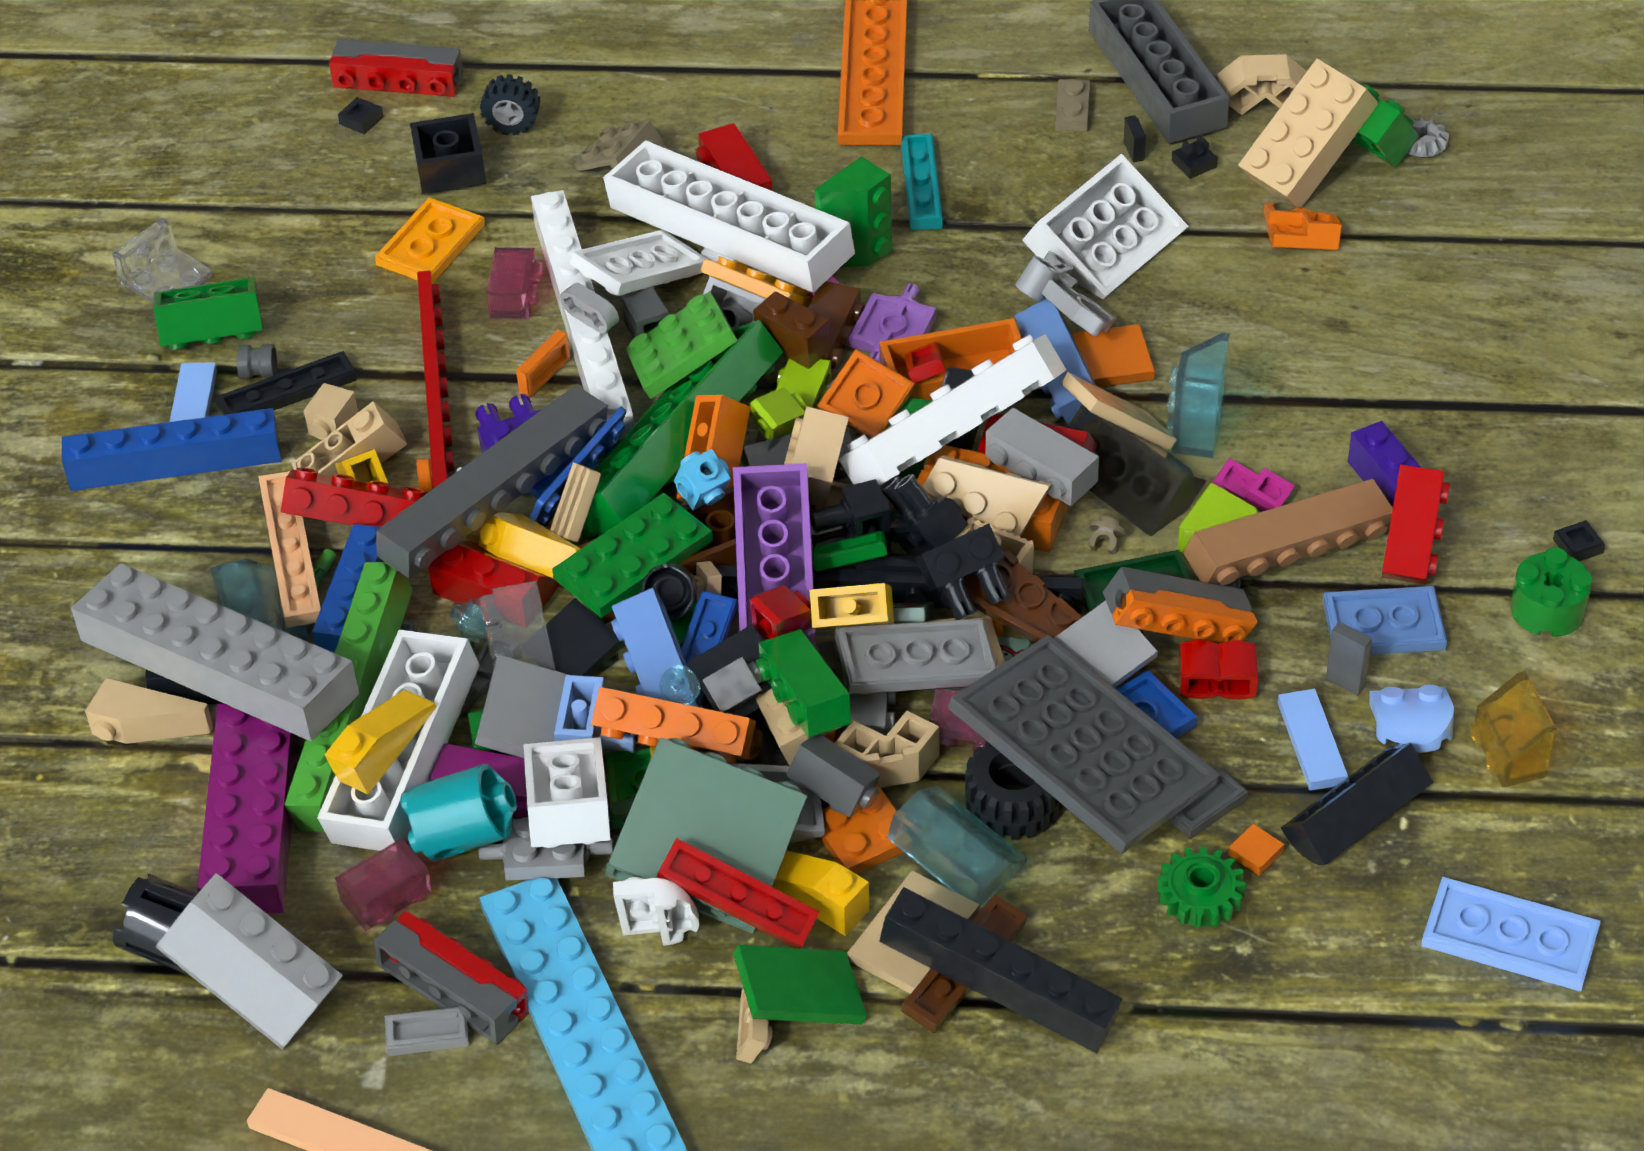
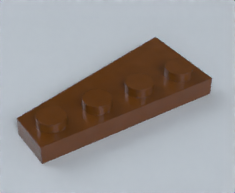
(1030, 608)

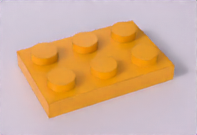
(753, 280)

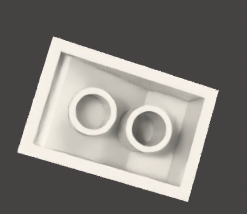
(566, 792)

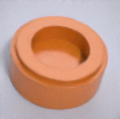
(424, 474)

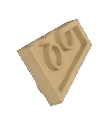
(987, 494)

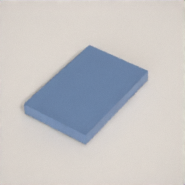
(1393, 617)

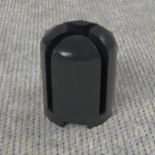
(150, 913)

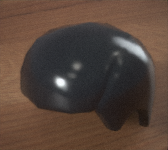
(674, 586)

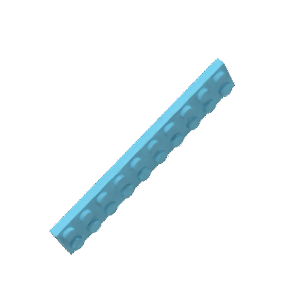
(579, 1019)

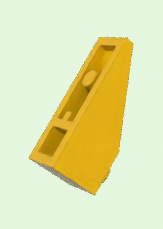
(524, 542)
(377, 739)
(826, 887)

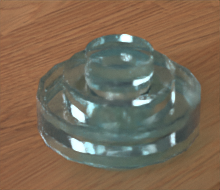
(469, 620)

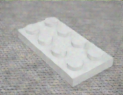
(638, 262)

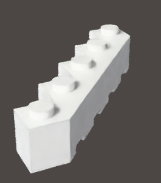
(953, 411)

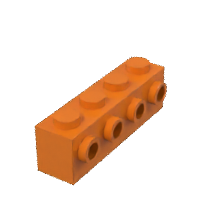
(655, 718)

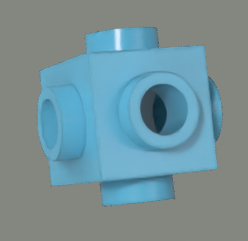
(702, 479)

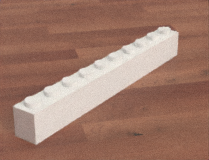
(590, 348)

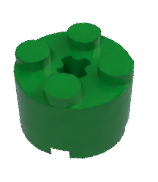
(1551, 593)

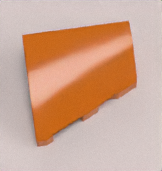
(1302, 228)

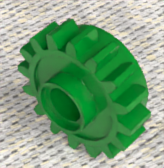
(1201, 887)

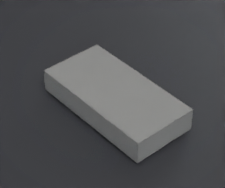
(425, 1031)

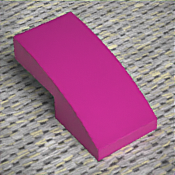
(1261, 490)

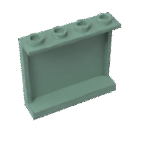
(712, 808)

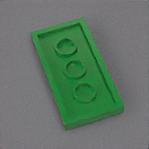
(620, 558)

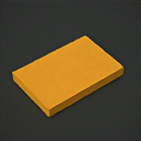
(430, 240)

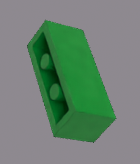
(804, 683)

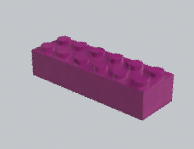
(245, 809)

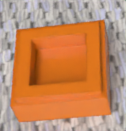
(1256, 849)

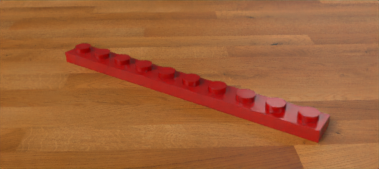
(436, 386)

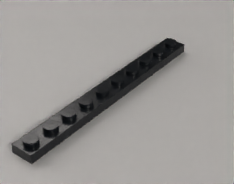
(906, 586)

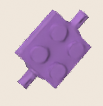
(890, 319)

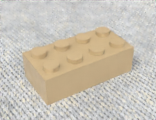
(1308, 134)

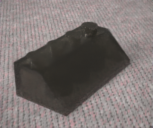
(1137, 475)

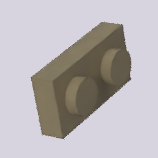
(1072, 105)

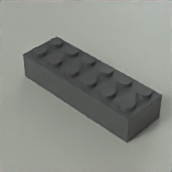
(1159, 67)

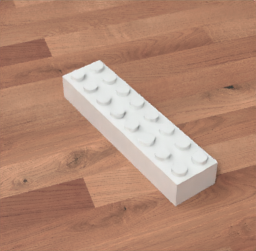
(730, 216)

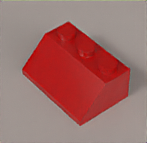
(473, 573)

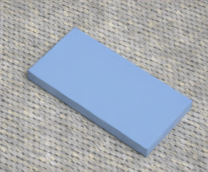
(1511, 933)

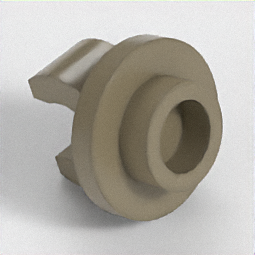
(1106, 528)

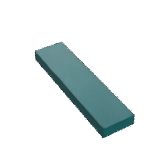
(921, 182)

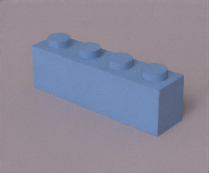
(1048, 320)
(649, 641)

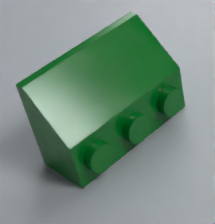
(864, 199)
(207, 312)

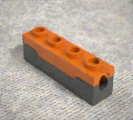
(1179, 606)

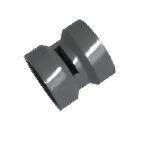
(256, 361)

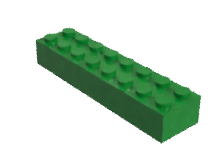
(657, 442)

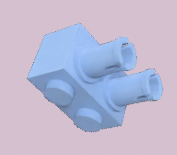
(577, 711)

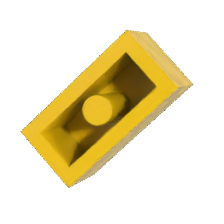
(852, 606)

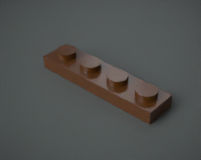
(940, 995)

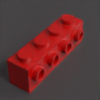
(343, 499)

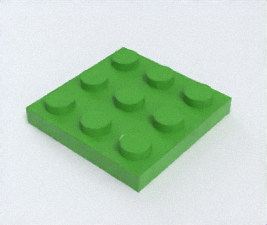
(680, 344)

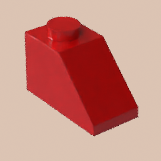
(779, 612)

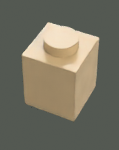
(329, 410)

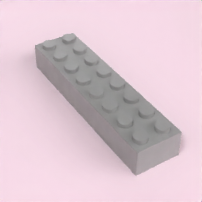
(216, 651)

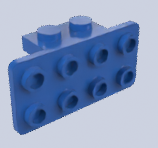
(550, 488)

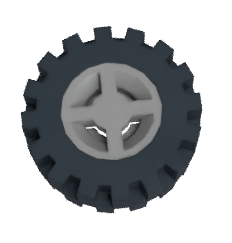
(498, 107)

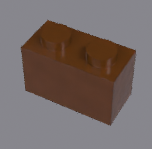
(795, 328)

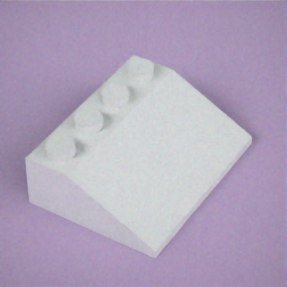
(1107, 228)

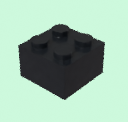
(448, 153)

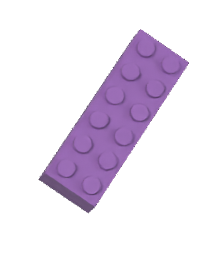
(772, 534)

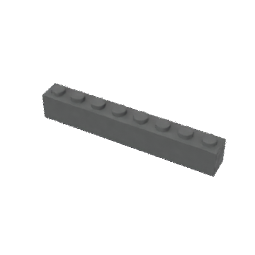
(490, 482)

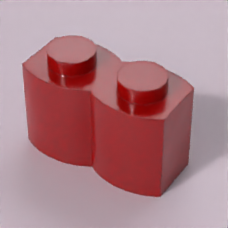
(1218, 669)

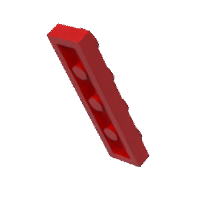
(738, 894)

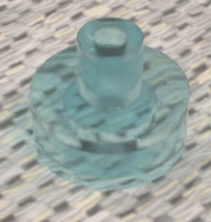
(679, 685)

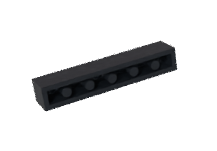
(1000, 970)

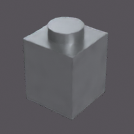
(734, 684)

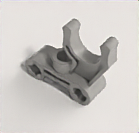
(1051, 280)

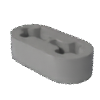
(589, 307)

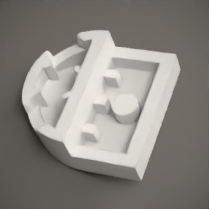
(655, 907)

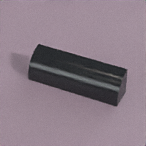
(1358, 804)

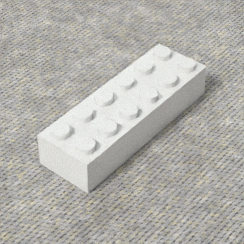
(436, 670)

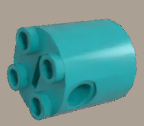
(459, 812)

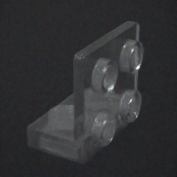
(155, 263)

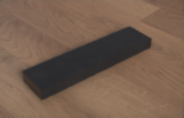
(289, 386)

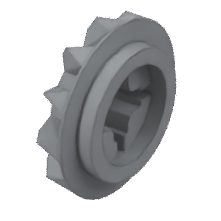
(1434, 139)

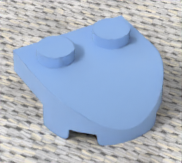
(1413, 716)

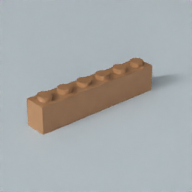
(1289, 533)

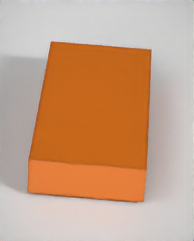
(543, 363)

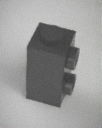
(834, 775)

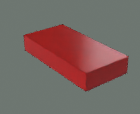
(924, 362)

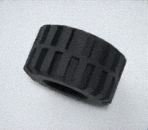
(1001, 809)

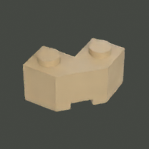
(1259, 77)
(901, 754)

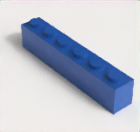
(171, 449)

